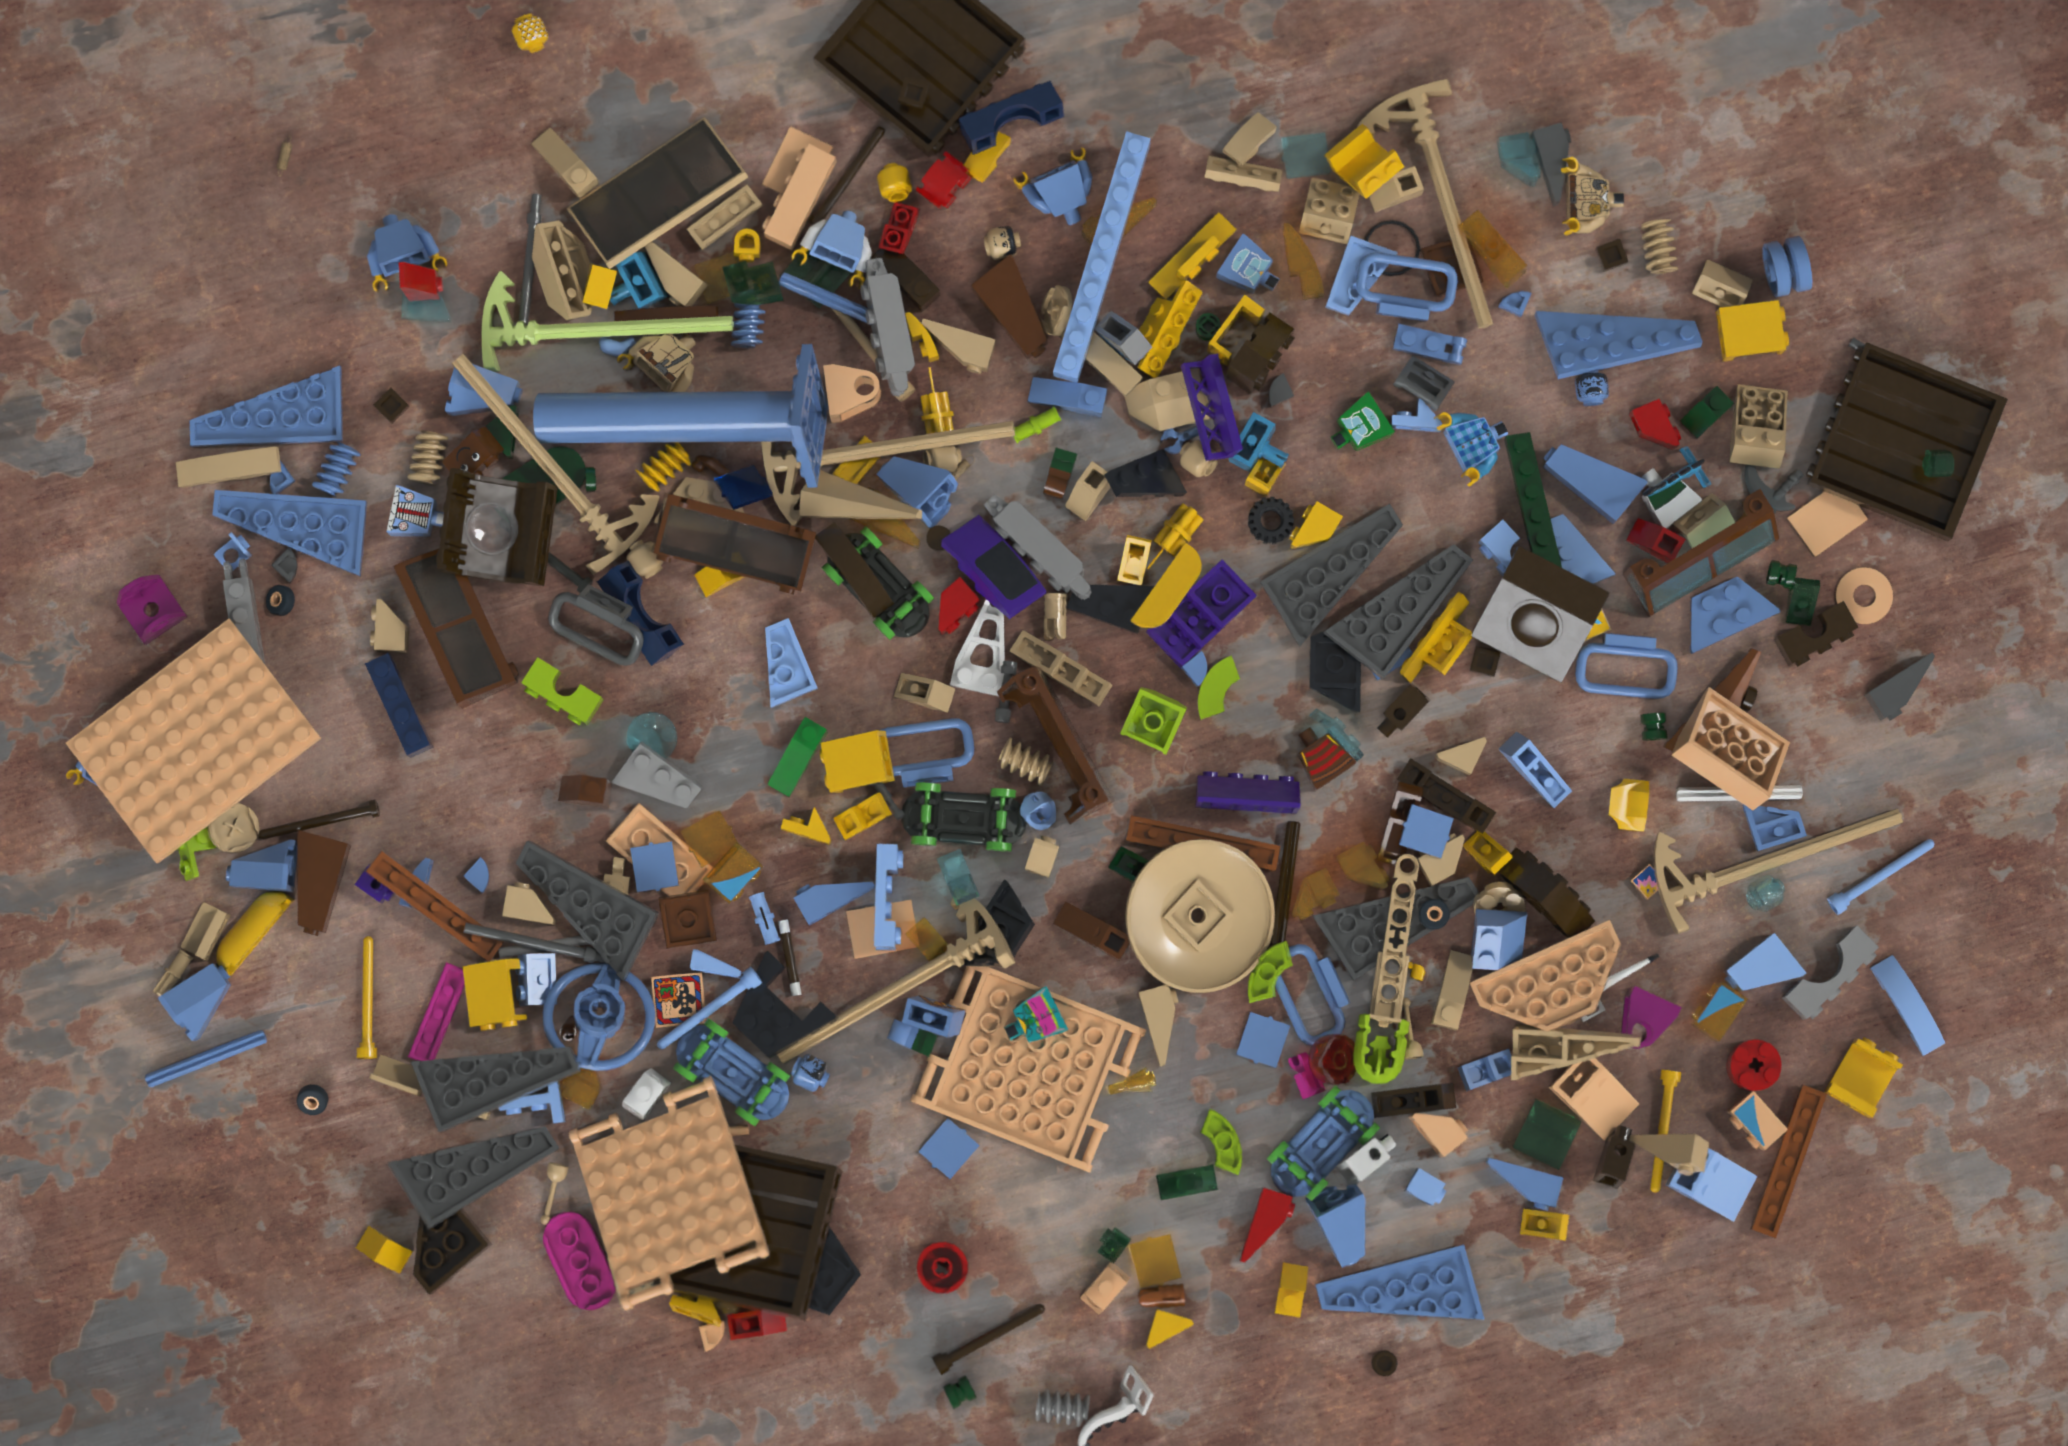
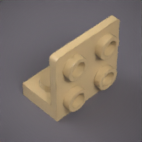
(1329, 211)

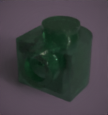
(1938, 463)
(1113, 1244)

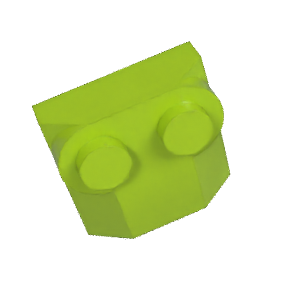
(1154, 719)

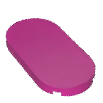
(579, 1260)

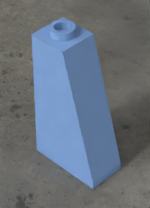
(1594, 481)

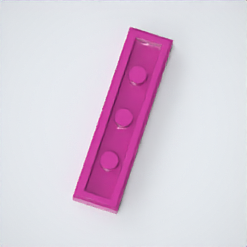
(438, 1014)

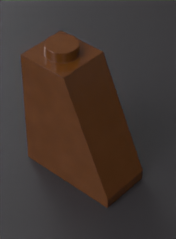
(585, 790)

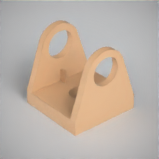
(841, 391)

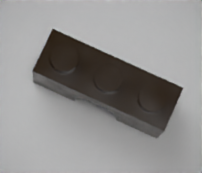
(1836, 624)

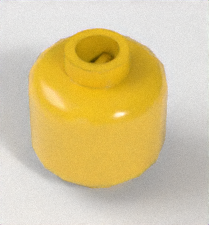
(894, 182)

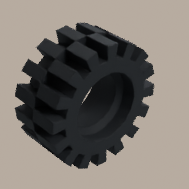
(1281, 509)

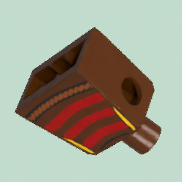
(1323, 758)

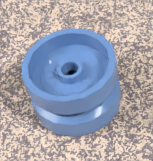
(1787, 266)

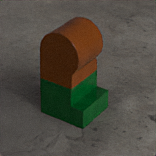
(1060, 473)

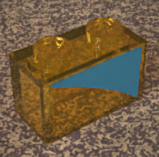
(733, 873)
(1718, 1011)

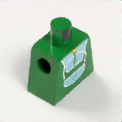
(1362, 425)

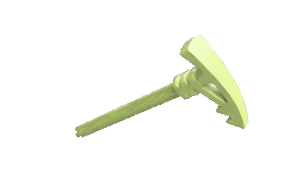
(535, 332)

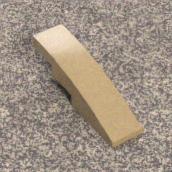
(1110, 365)
(228, 466)
(1061, 668)

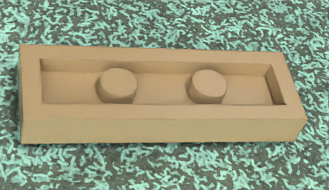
(1245, 175)
(724, 217)

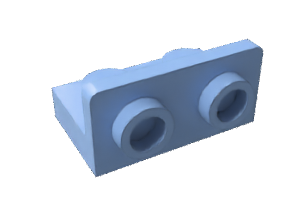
(535, 978)

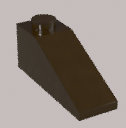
(911, 278)
(1414, 1100)

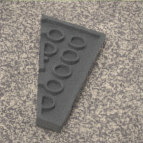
(1319, 579)

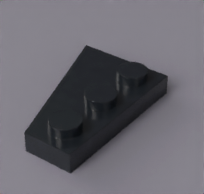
(1112, 604)

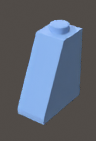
(1763, 965)

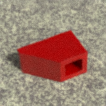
(1654, 425)
(1655, 540)
(956, 603)

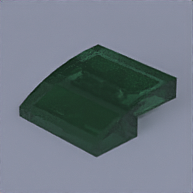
(817, 273)
(752, 284)
(1547, 1134)

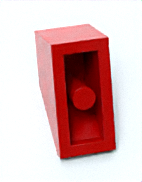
(755, 1324)

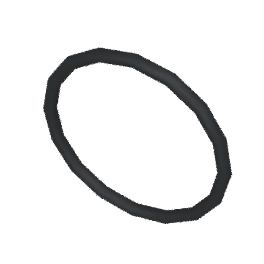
(1408, 228)

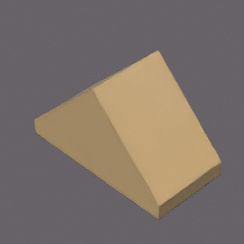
(1463, 757)

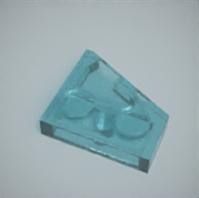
(425, 310)
(1336, 729)

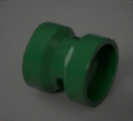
(1206, 331)
(1781, 574)
(1654, 728)
(959, 1392)

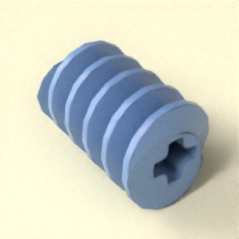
(747, 326)
(336, 469)

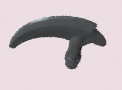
(1775, 497)

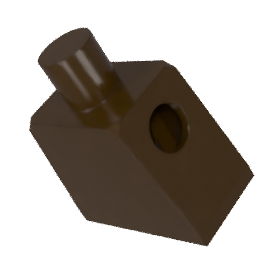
(1412, 701)
(1612, 1168)

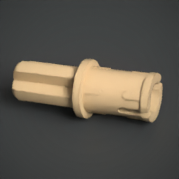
(173, 973)

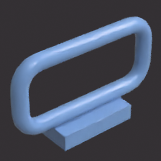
(1403, 306)
(1630, 646)
(936, 770)
(1330, 986)

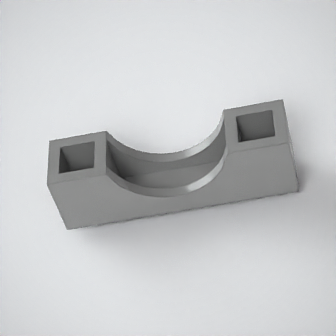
(1853, 951)

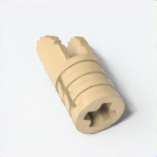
(1055, 616)

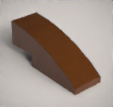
(1404, 796)

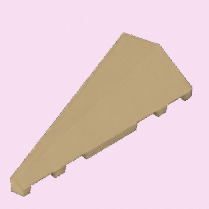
(845, 499)
(1543, 1050)

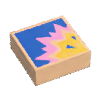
(1646, 882)

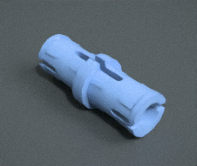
(759, 901)

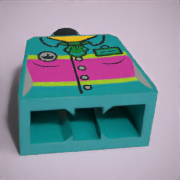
(1036, 1018)

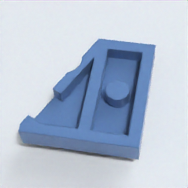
(1773, 826)

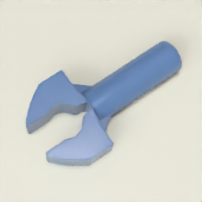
(1182, 437)

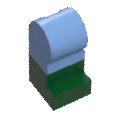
(912, 1037)

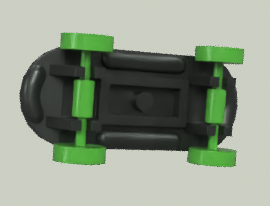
(910, 600)
(963, 817)

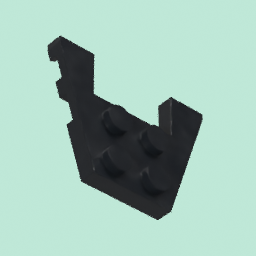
(769, 1020)
(834, 1277)

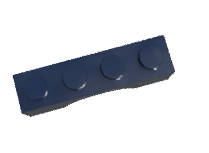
(1035, 104)
(625, 585)
(398, 705)

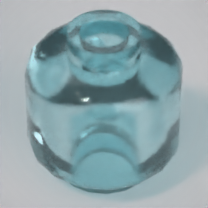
(1765, 893)

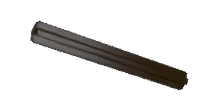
(1285, 882)

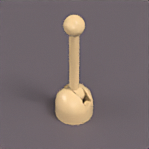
(1413, 1048)
(556, 1173)

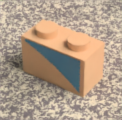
(1757, 1121)

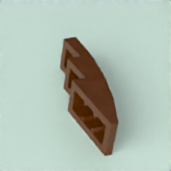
(666, 313)

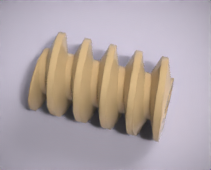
(1658, 246)
(427, 457)
(1025, 762)

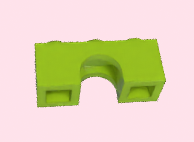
(542, 681)

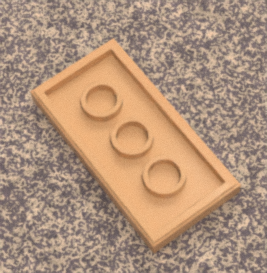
(642, 828)

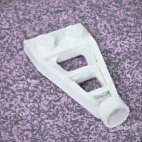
(976, 677)

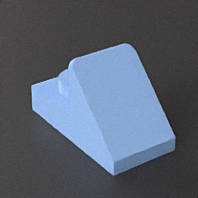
(1422, 421)

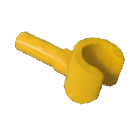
(1417, 971)

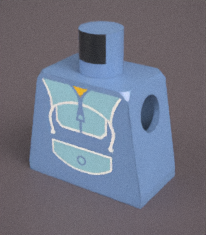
(1247, 267)

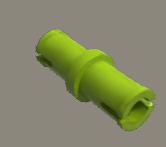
(1036, 424)

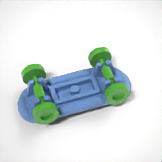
(739, 1077)
(1322, 1143)

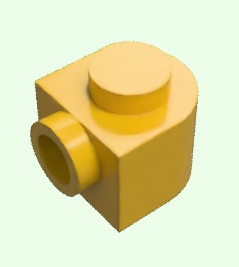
(747, 245)

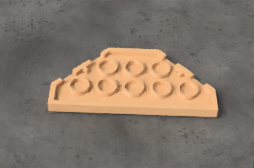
(1553, 983)

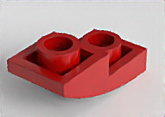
(899, 228)

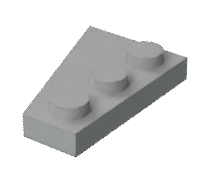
(657, 777)

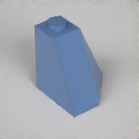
(467, 401)
(920, 487)
(266, 869)
(197, 999)
(1341, 1221)

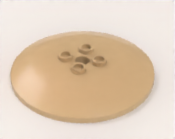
(1234, 921)

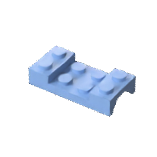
(886, 932)

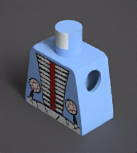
(413, 514)

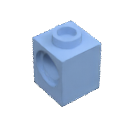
(1426, 1187)

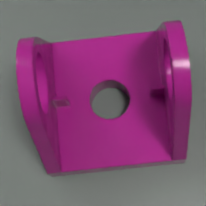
(140, 593)
(1649, 1011)

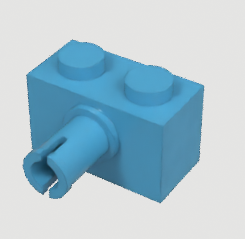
(639, 281)
(1256, 444)

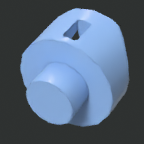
(1037, 806)

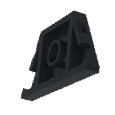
(1334, 672)
(1011, 919)

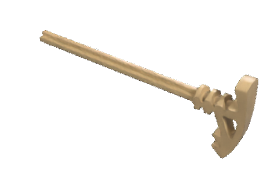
(1418, 100)
(777, 462)
(588, 511)
(1710, 882)
(954, 955)

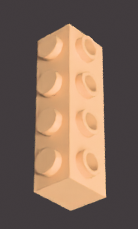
(799, 197)

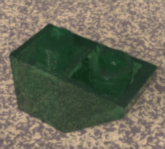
(1187, 1182)

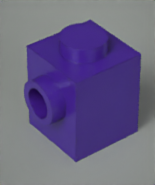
(374, 888)

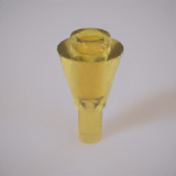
(1139, 1082)

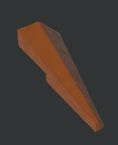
(1731, 688)

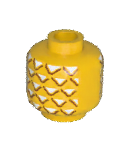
(530, 33)

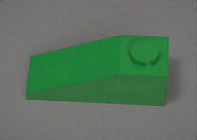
(797, 756)

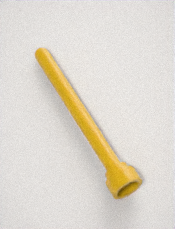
(367, 1048)
(1669, 1080)

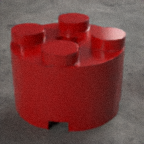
(944, 180)
(1763, 1053)
(940, 1282)

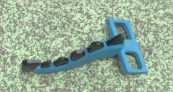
(1687, 471)

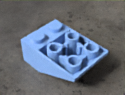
(1720, 1186)

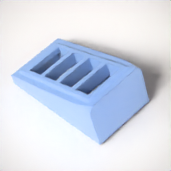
(707, 964)

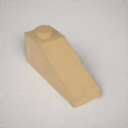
(565, 163)
(675, 277)
(967, 347)
(1453, 991)
(1159, 1015)
(1681, 1151)

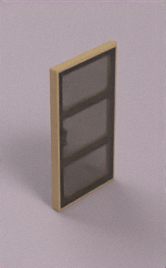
(657, 192)

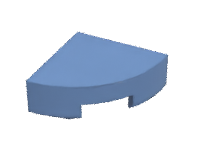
(1515, 302)
(281, 480)
(1196, 668)
(478, 875)

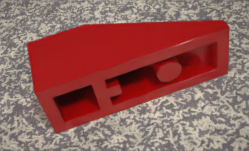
(419, 282)
(1268, 1217)

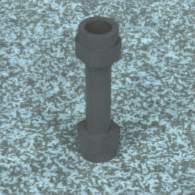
(1003, 713)

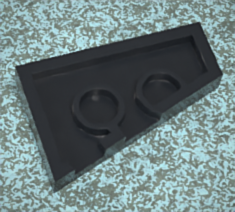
(1146, 476)

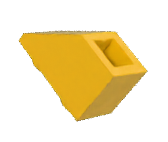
(1318, 526)

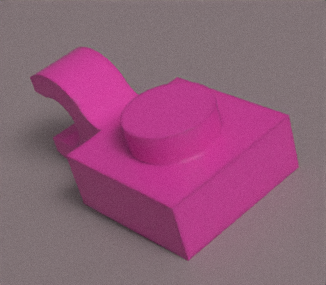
(1306, 1081)

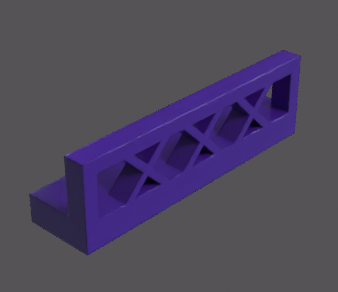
(1219, 405)

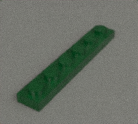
(1531, 497)

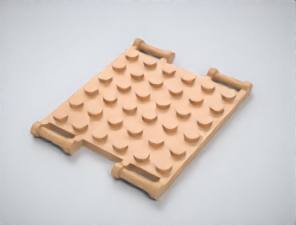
(1026, 1090)
(669, 1193)

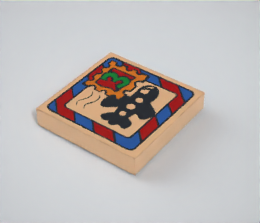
(677, 998)

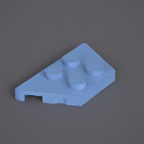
(1725, 612)

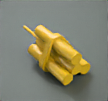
(936, 410)
(1177, 531)

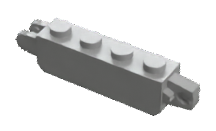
(888, 326)
(1039, 545)
(242, 605)

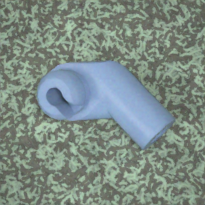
(614, 347)

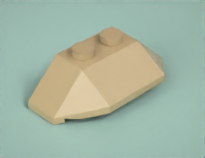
(561, 269)
(1164, 401)

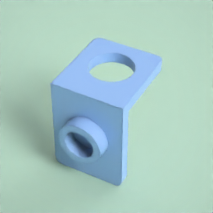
(237, 543)

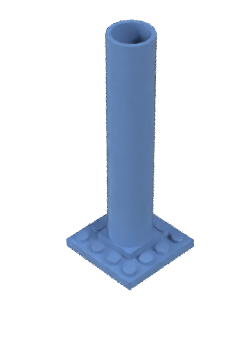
(696, 416)

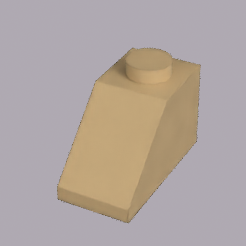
(924, 692)
(526, 905)

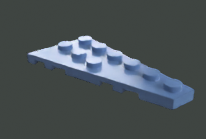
(312, 525)
(1421, 1286)

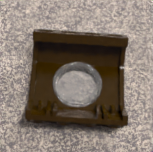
(496, 528)

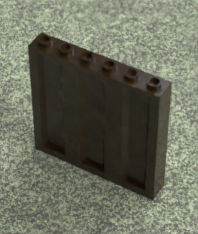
(945, 43)
(1886, 425)
(795, 1212)

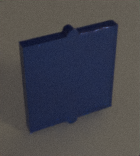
(743, 487)

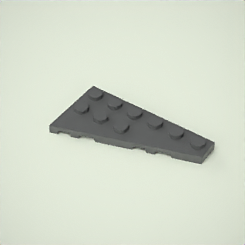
(1390, 621)
(598, 911)
(1360, 929)
(480, 1083)
(459, 1175)

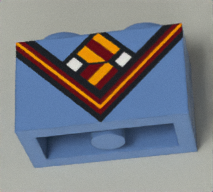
(933, 1016)

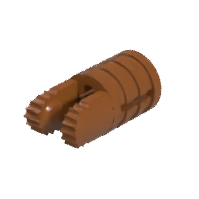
(1162, 1296)

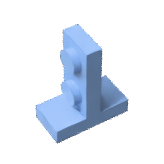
(540, 1102)

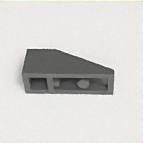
(1551, 147)
(1897, 691)

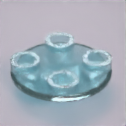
(653, 730)

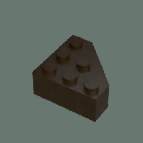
(1254, 358)
(1547, 893)
(446, 1249)

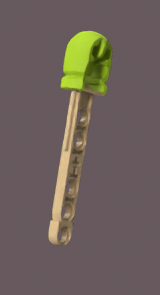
(1388, 1010)

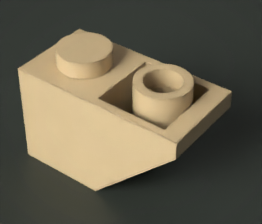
(1398, 189)
(1088, 491)
(389, 632)
(1042, 856)
(1438, 869)

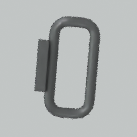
(606, 608)

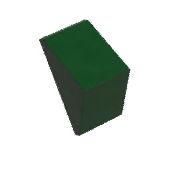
(503, 435)
(1127, 864)

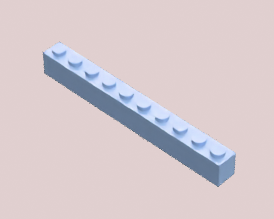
(1102, 257)

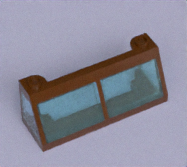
(1665, 585)

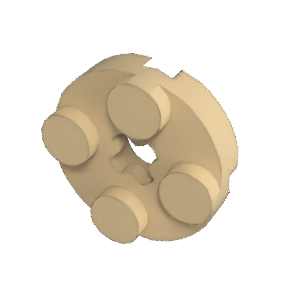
(1499, 893)

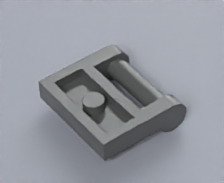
(1417, 374)

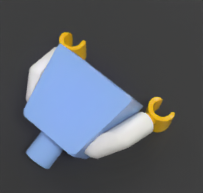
(838, 243)

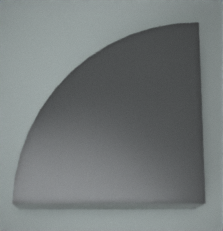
(1280, 391)
(286, 565)

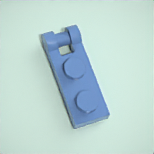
(1429, 344)

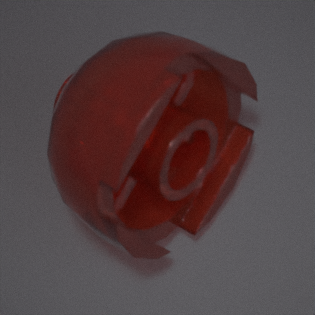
(1332, 1059)

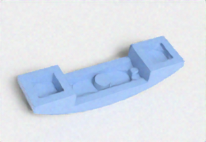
(1908, 1004)

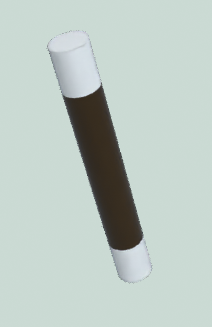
(789, 957)

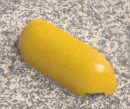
(1169, 589)
(251, 929)

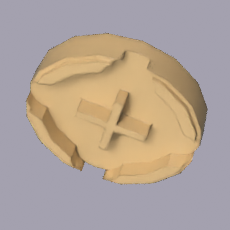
(1056, 310)
(234, 829)

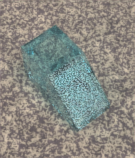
(1517, 157)
(958, 877)

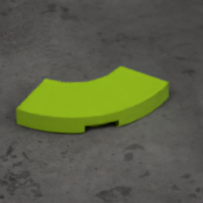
(1215, 686)
(1266, 973)
(1225, 1142)

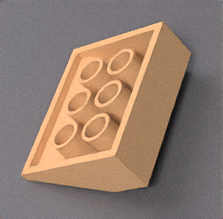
(1731, 749)

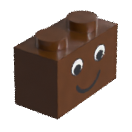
(475, 452)

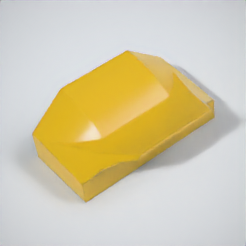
(1630, 804)

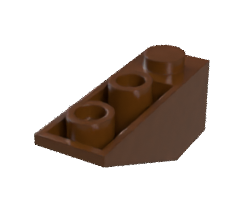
(1092, 931)

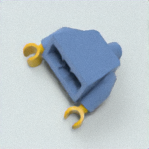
(1060, 189)
(399, 243)

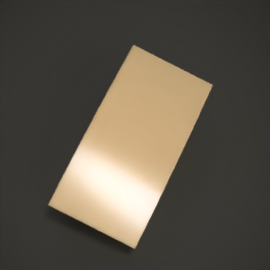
(1249, 138)

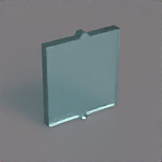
(1305, 155)

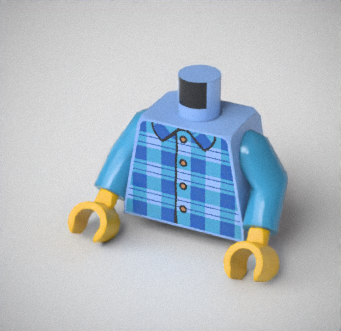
(1472, 442)

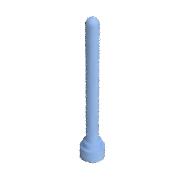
(1840, 901)
(748, 980)

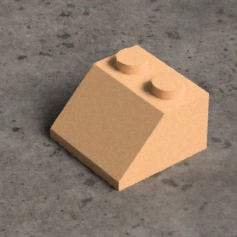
(1440, 1132)

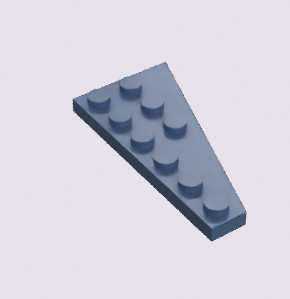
(1599, 342)
(290, 414)

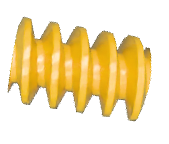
(664, 466)

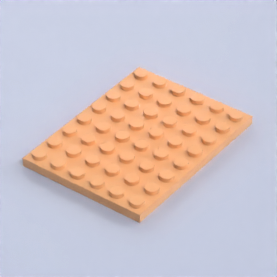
(193, 741)

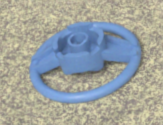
(597, 1028)

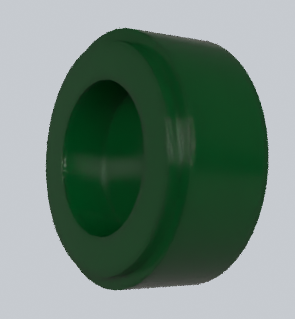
(590, 474)

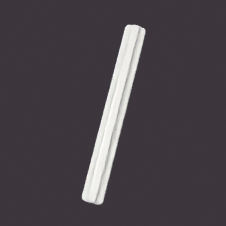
(1786, 792)

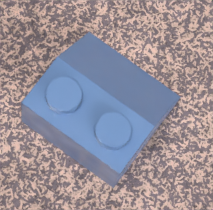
(1497, 938)

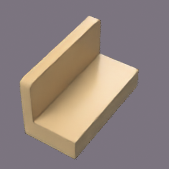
(1722, 285)
(1704, 520)
(205, 931)
(396, 1075)

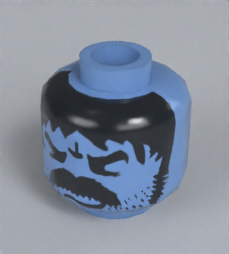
(1592, 388)
(810, 1073)

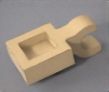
(617, 879)

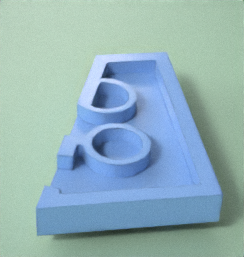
(1344, 291)
(1577, 554)
(787, 665)

